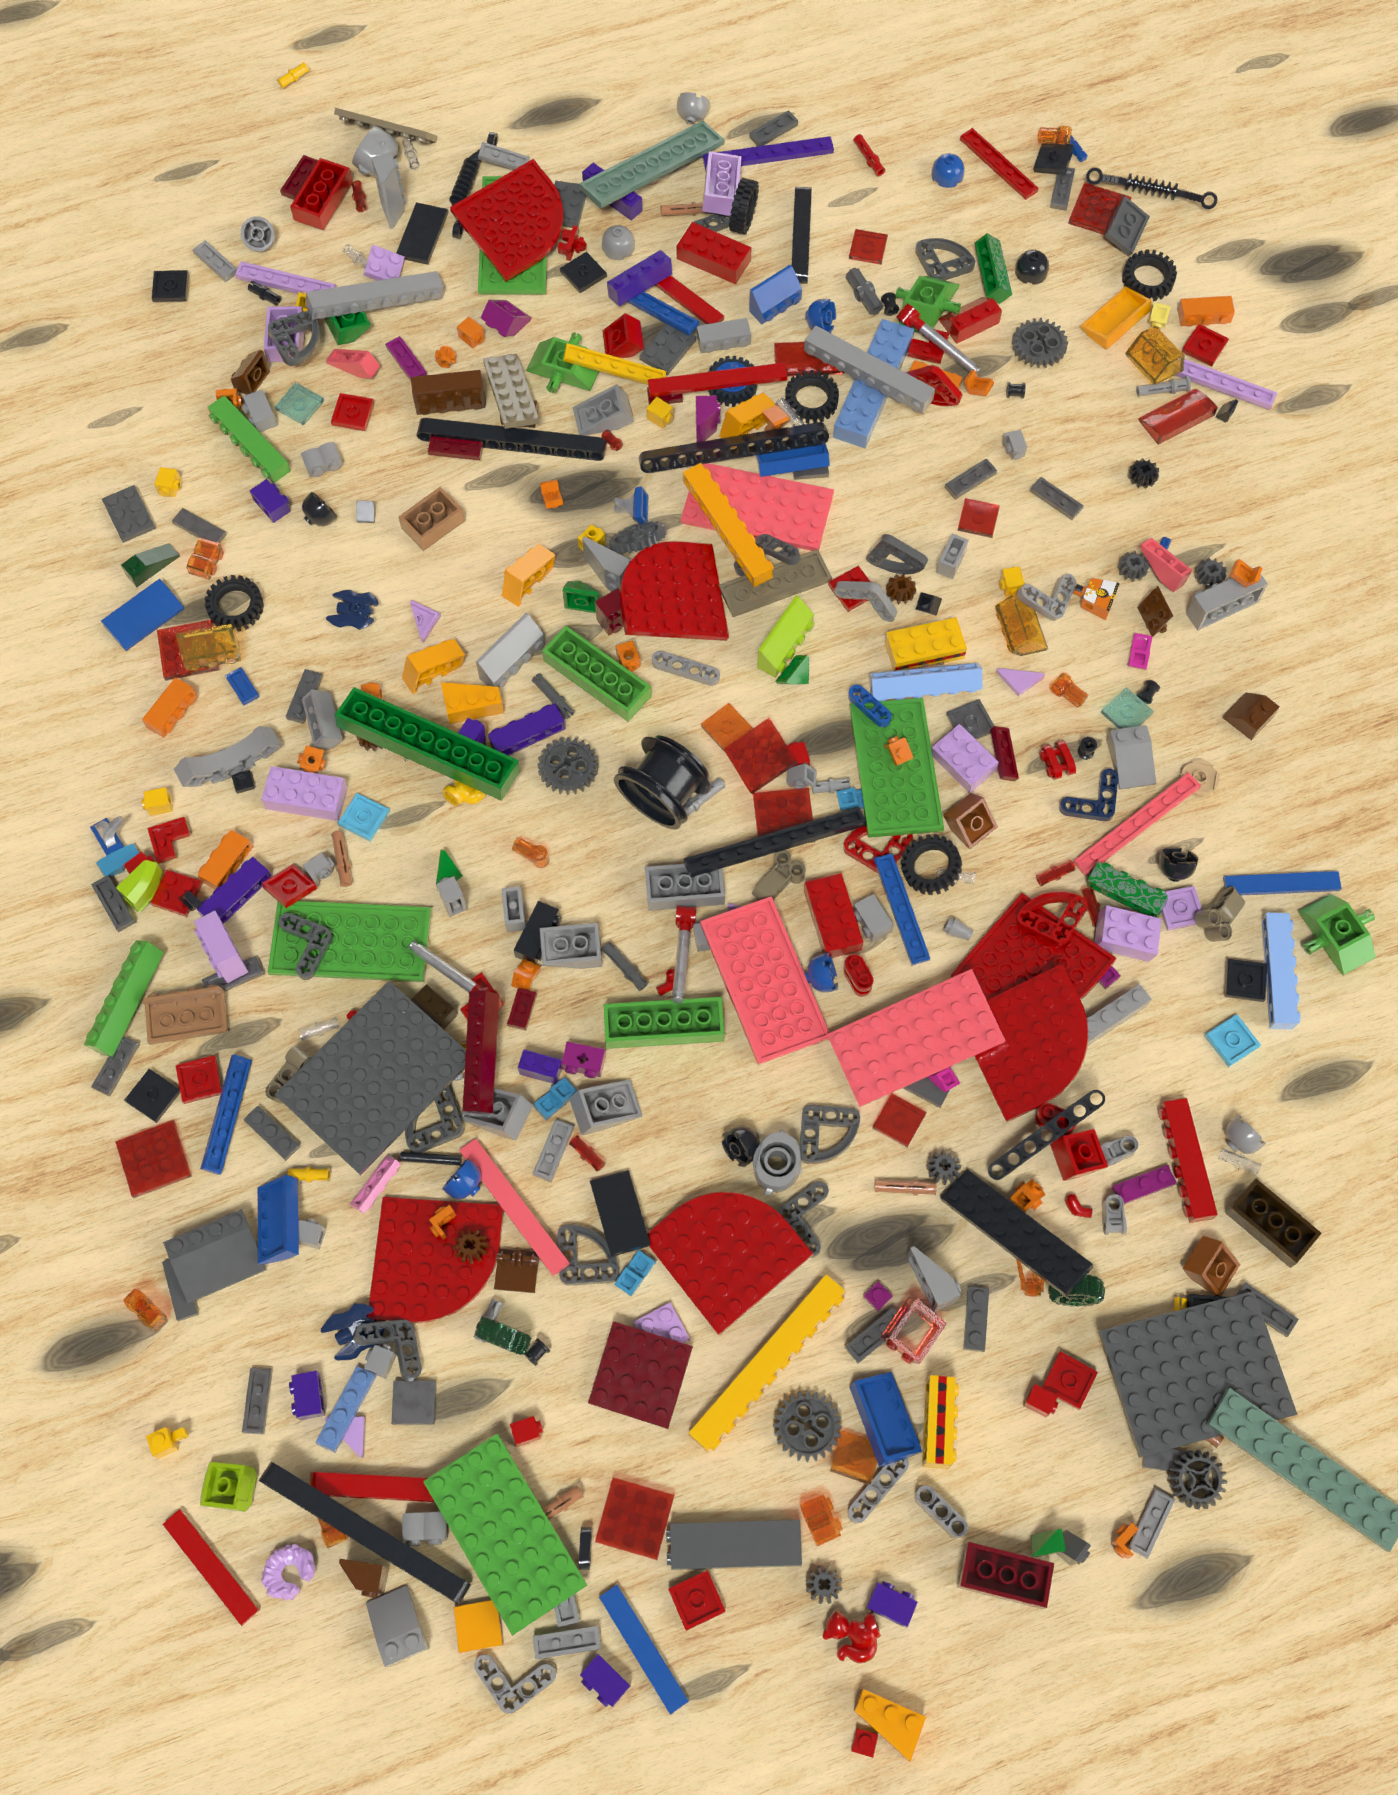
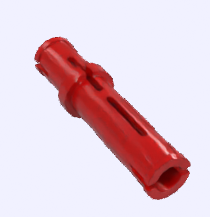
(862, 145)

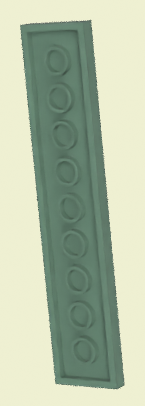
(651, 164)
(1306, 1468)

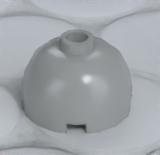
(692, 108)
(257, 233)
(618, 242)
(1243, 1136)

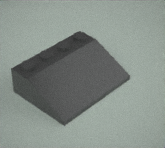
(214, 1256)

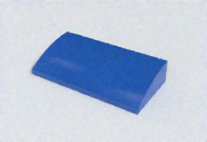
(793, 460)
(142, 615)
(278, 1220)
(885, 1418)

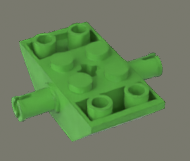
(930, 298)
(549, 363)
(1339, 932)

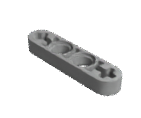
(686, 666)
(880, 1490)

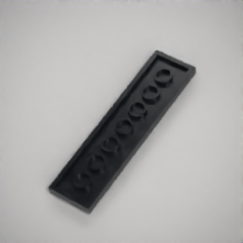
(1017, 1233)

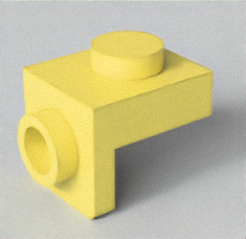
(1159, 315)

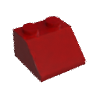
(623, 337)
(1078, 1154)

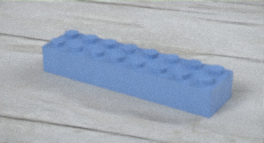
(866, 403)

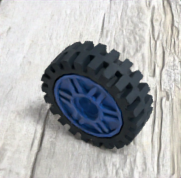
(733, 394)

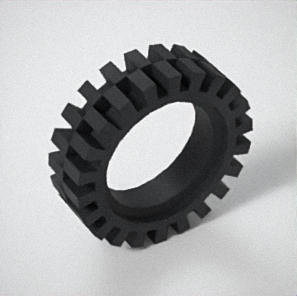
(743, 206)
(1147, 259)
(813, 380)
(227, 586)
(943, 881)

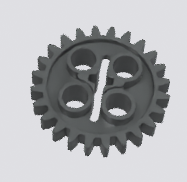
(1039, 343)
(637, 537)
(576, 778)
(797, 1443)

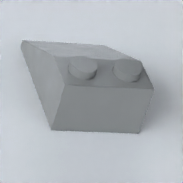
(603, 412)
(605, 563)
(1132, 756)
(571, 946)
(605, 1106)
(508, 1115)
(935, 1282)
(396, 1627)

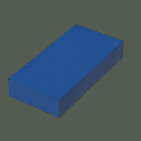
(242, 686)

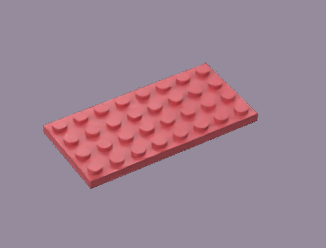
(769, 506)
(764, 980)
(916, 1038)

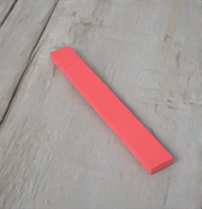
(1137, 823)
(515, 1208)

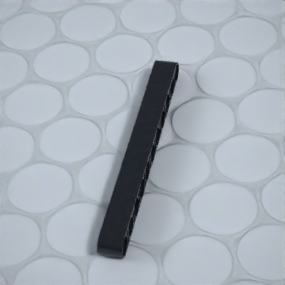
(515, 439)
(725, 444)
(365, 1533)

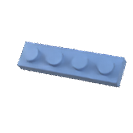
(345, 1409)

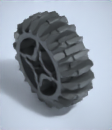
(1210, 1466)

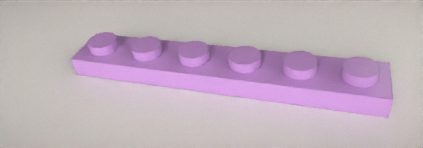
(279, 279)
(1228, 384)

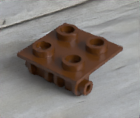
(1155, 612)
(516, 1270)

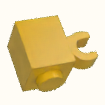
(164, 1441)

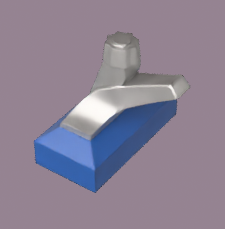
(635, 506)
(106, 834)

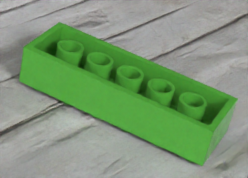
(597, 673)
(663, 1023)

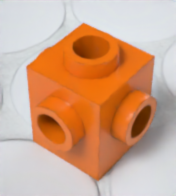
(314, 754)
(1028, 1195)

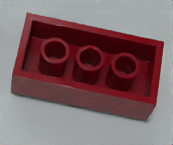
(1006, 1575)

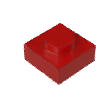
(864, 1742)

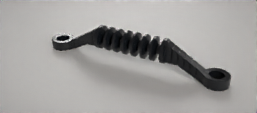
(465, 181)
(1175, 191)

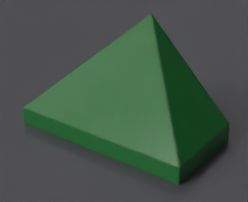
(796, 672)
(446, 868)
(1047, 1543)

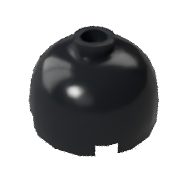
(1032, 267)
(317, 511)
(1177, 864)
(741, 1144)

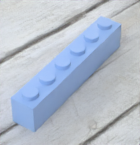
(926, 681)
(1280, 971)

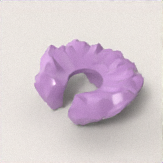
(275, 1564)

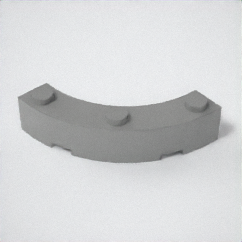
(228, 761)

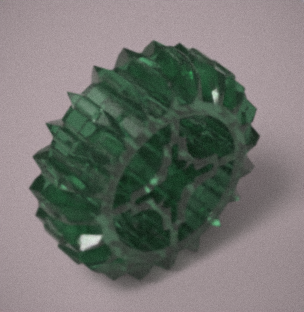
(1086, 1293)
(502, 1335)

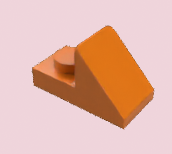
(775, 418)

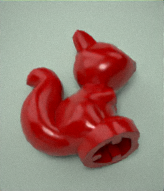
(861, 1633)

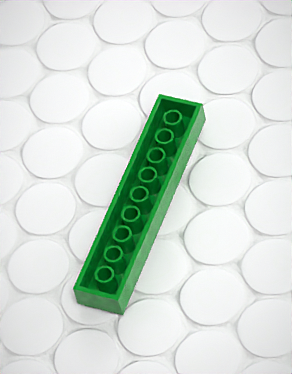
(427, 743)

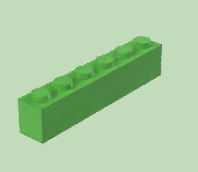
(249, 439)
(123, 998)

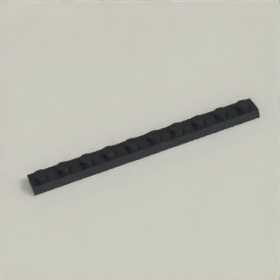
(774, 842)

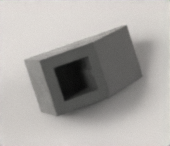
(1076, 1549)

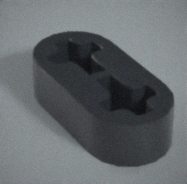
(585, 1548)

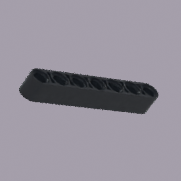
(801, 233)
(1037, 1139)

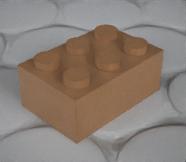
(431, 518)

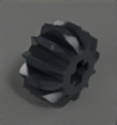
(1144, 473)

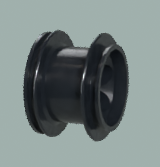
(663, 781)

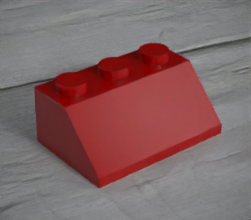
(972, 319)

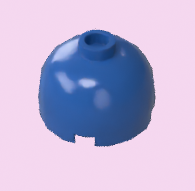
(948, 170)
(821, 314)
(822, 973)
(464, 1181)

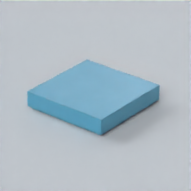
(363, 817)
(1232, 1040)

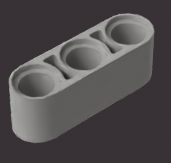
(951, 1515)

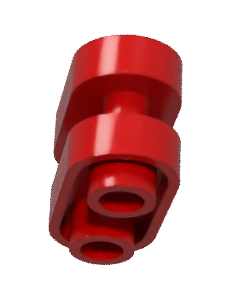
(1053, 767)
(858, 975)
(1048, 1112)

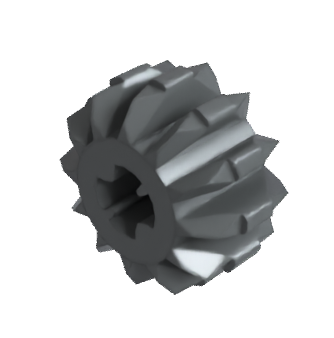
(1133, 566)
(1210, 572)
(949, 1163)
(823, 1576)

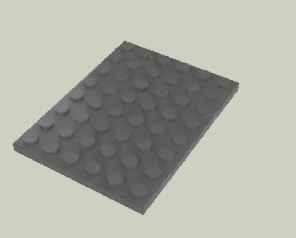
(374, 1077)
(1183, 1361)

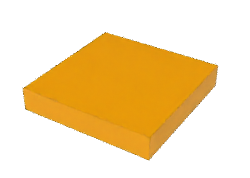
(477, 1626)

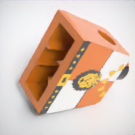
(1097, 596)

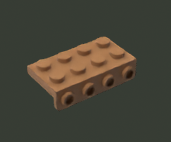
(185, 1014)

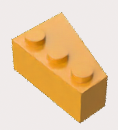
(746, 416)
(526, 572)
(431, 662)
(470, 701)
(891, 1721)

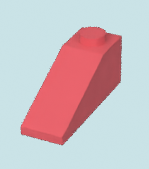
(355, 362)
(1166, 566)

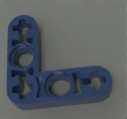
(1096, 806)

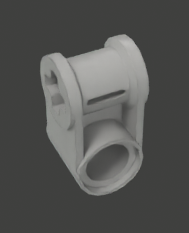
(1115, 1152)
(1114, 1220)

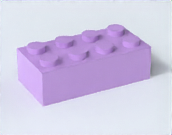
(721, 182)
(304, 793)

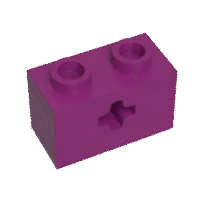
(575, 1053)

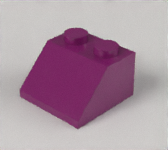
(504, 317)
(707, 416)

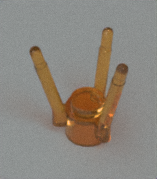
(1032, 1286)

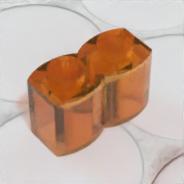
(204, 558)
(145, 1310)
(820, 1520)

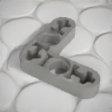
(869, 591)
(1049, 602)
(507, 1690)

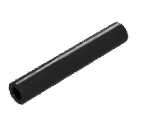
(430, 1158)

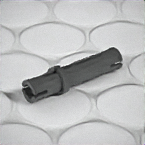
(553, 696)
(630, 972)

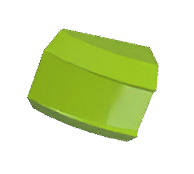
(141, 885)
(228, 1486)

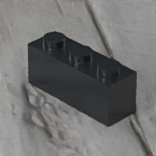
(529, 943)

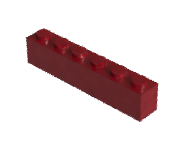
(480, 1052)

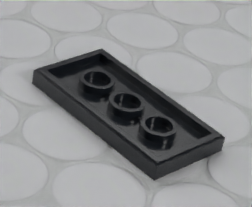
(422, 233)
(620, 1213)

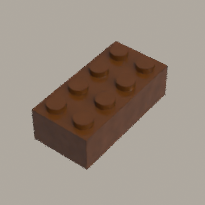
(448, 392)

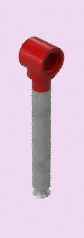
(911, 318)
(684, 921)
(447, 970)

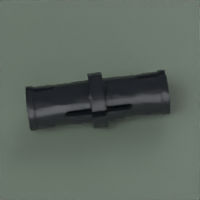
(264, 293)

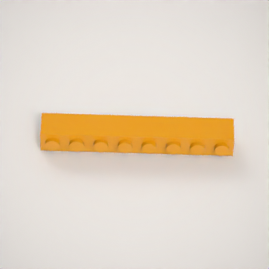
(727, 525)

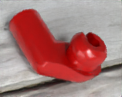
(668, 985)
(1075, 1207)

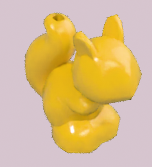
(462, 793)

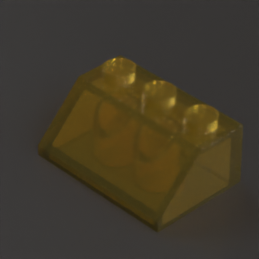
(1156, 355)
(1020, 627)
(209, 647)

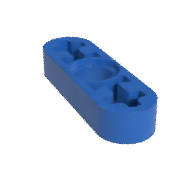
(868, 698)

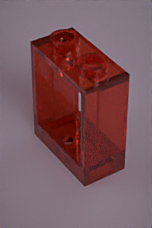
(937, 1323)

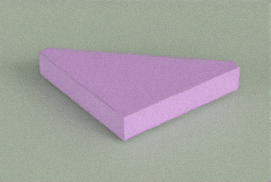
(425, 619)
(1019, 680)
(355, 1435)

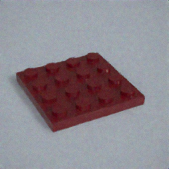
(640, 1375)

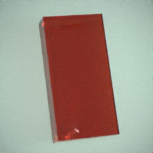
(798, 360)
(1178, 415)

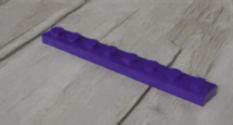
(781, 151)

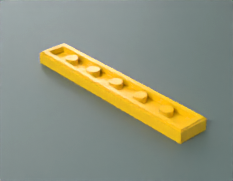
(610, 364)

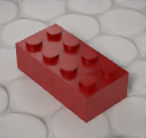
(321, 193)
(713, 253)
(833, 916)

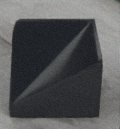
(928, 603)

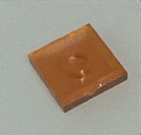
(726, 726)
(854, 1458)

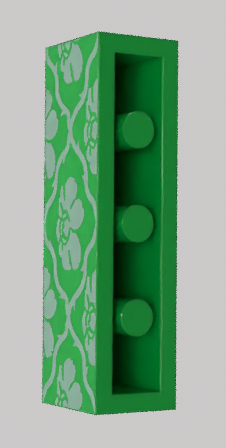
(993, 268)
(1127, 890)

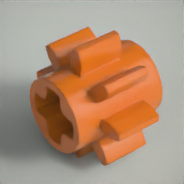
(445, 356)

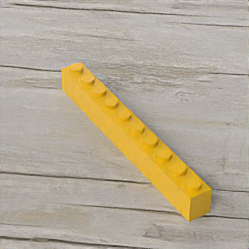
(766, 1363)

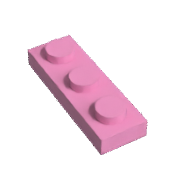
(375, 1184)

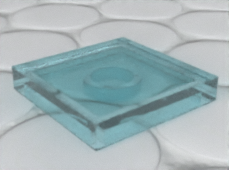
(299, 403)
(1127, 710)

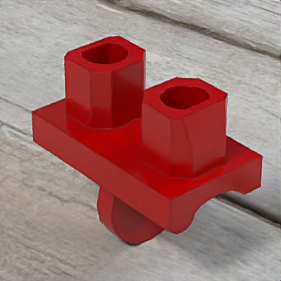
(574, 243)

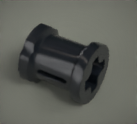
(889, 304)
(1015, 390)
(1148, 691)
(1085, 744)
(536, 1352)

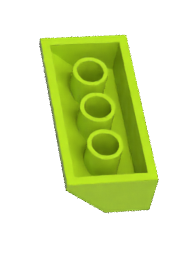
(785, 637)

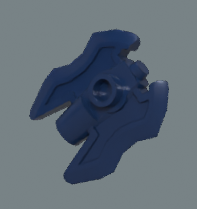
(353, 610)
(348, 1323)

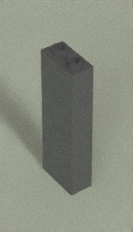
(734, 1545)

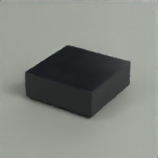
(243, 781)
(190, 901)

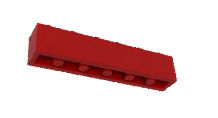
(1188, 1160)

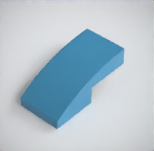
(850, 799)
(113, 862)
(555, 1098)
(635, 1273)

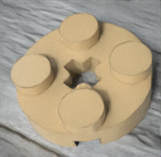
(1208, 773)

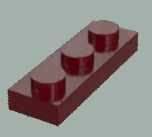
(298, 177)
(455, 448)
(1004, 753)

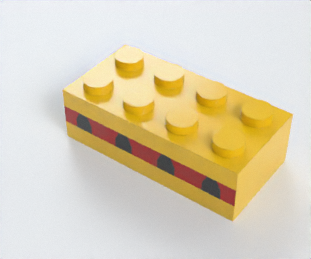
(925, 644)
(939, 1422)

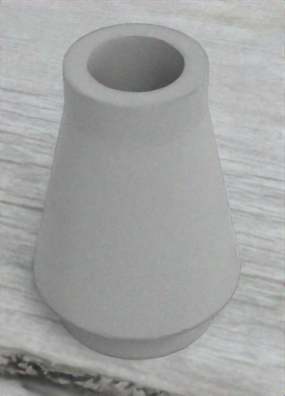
(957, 929)

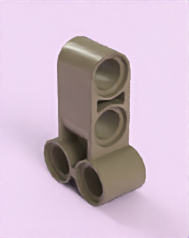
(779, 877)
(1221, 915)
(295, 1060)

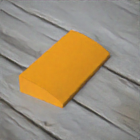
(1116, 317)

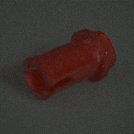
(614, 442)

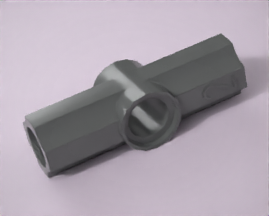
(864, 291)

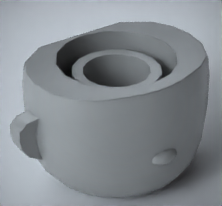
(374, 144)
(782, 1146)

